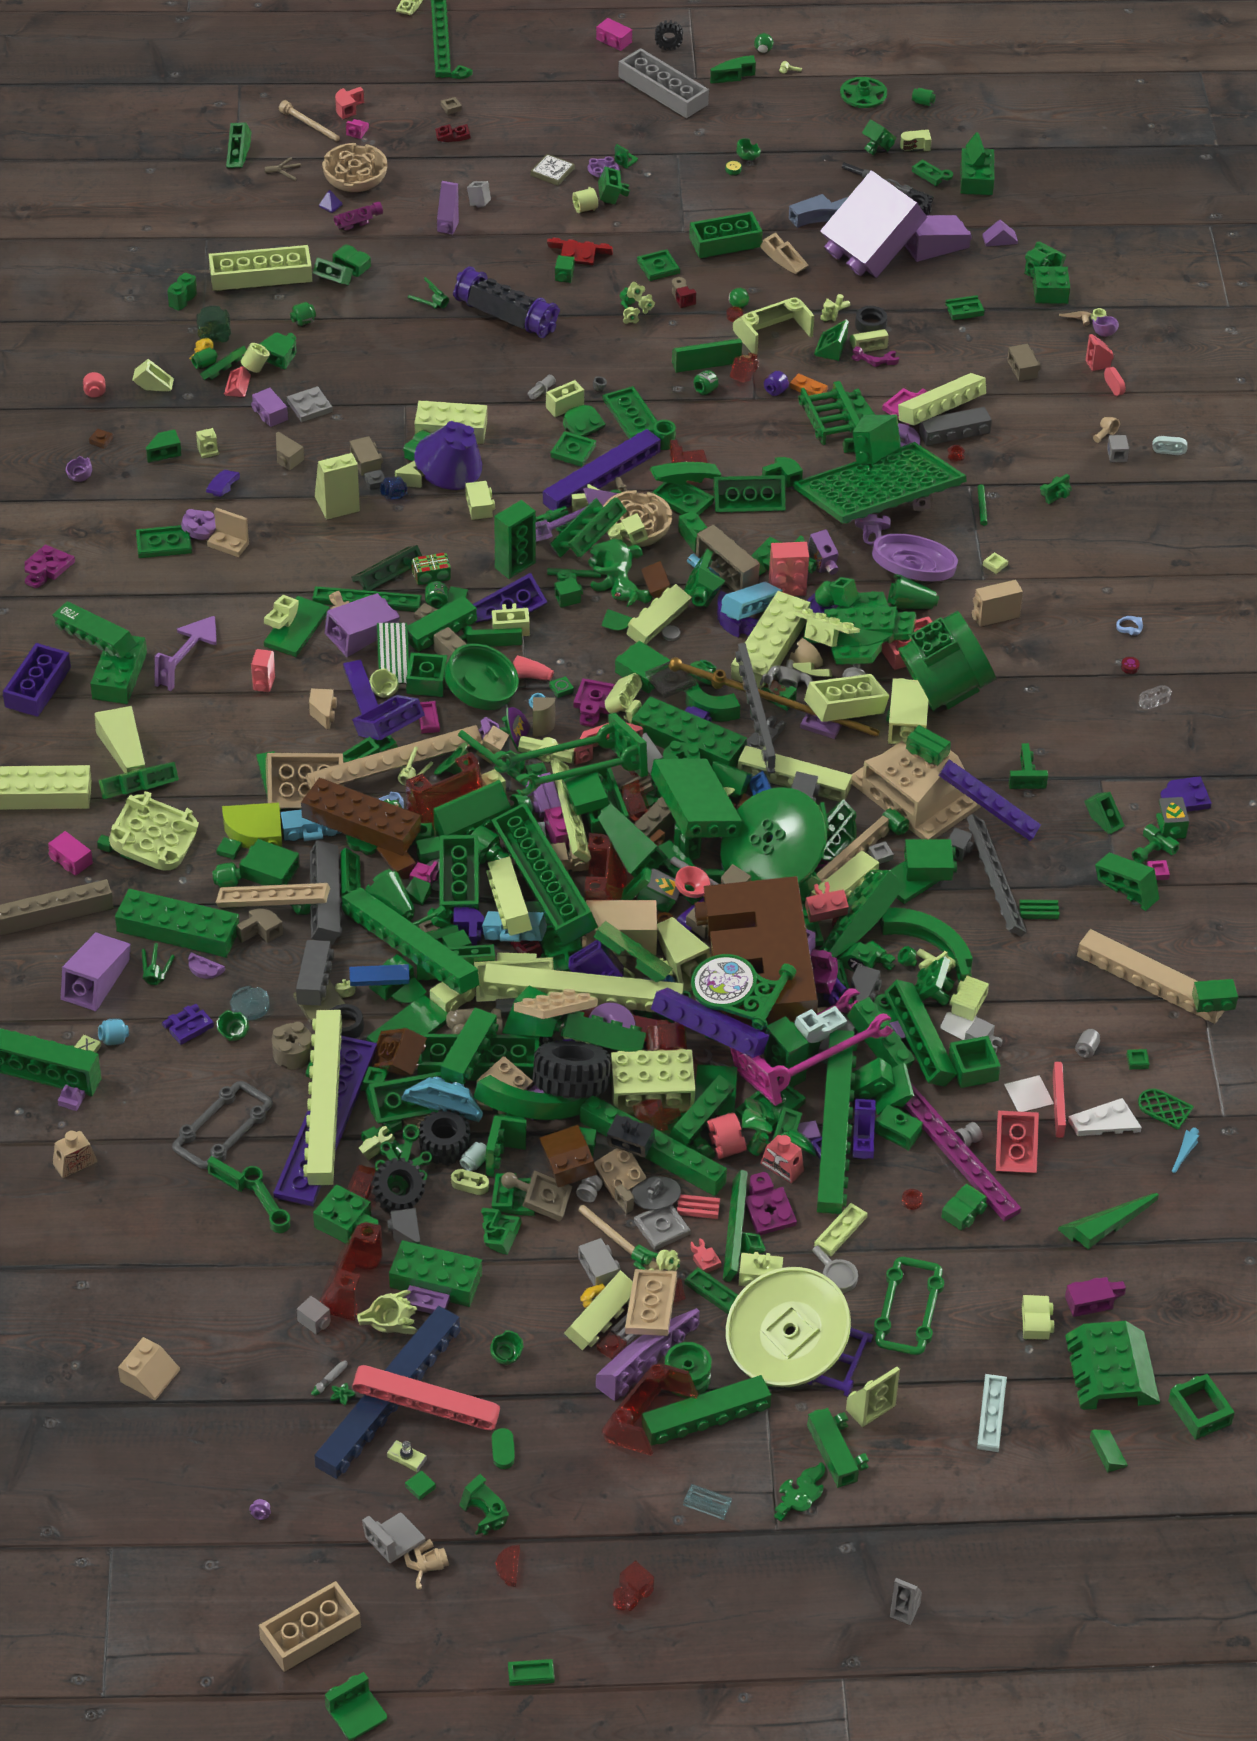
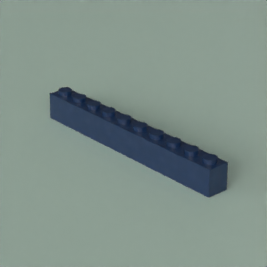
(371, 1412)

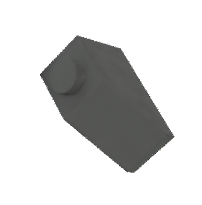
(404, 1226)

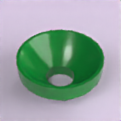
(704, 665)

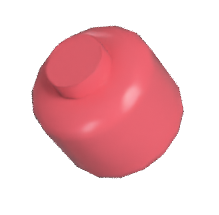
(94, 384)

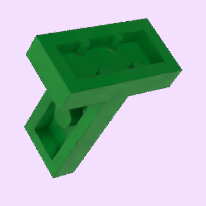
(1027, 777)

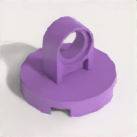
(872, 524)

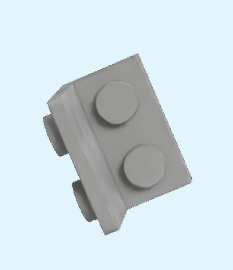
(393, 1536)

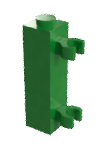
(833, 1447)

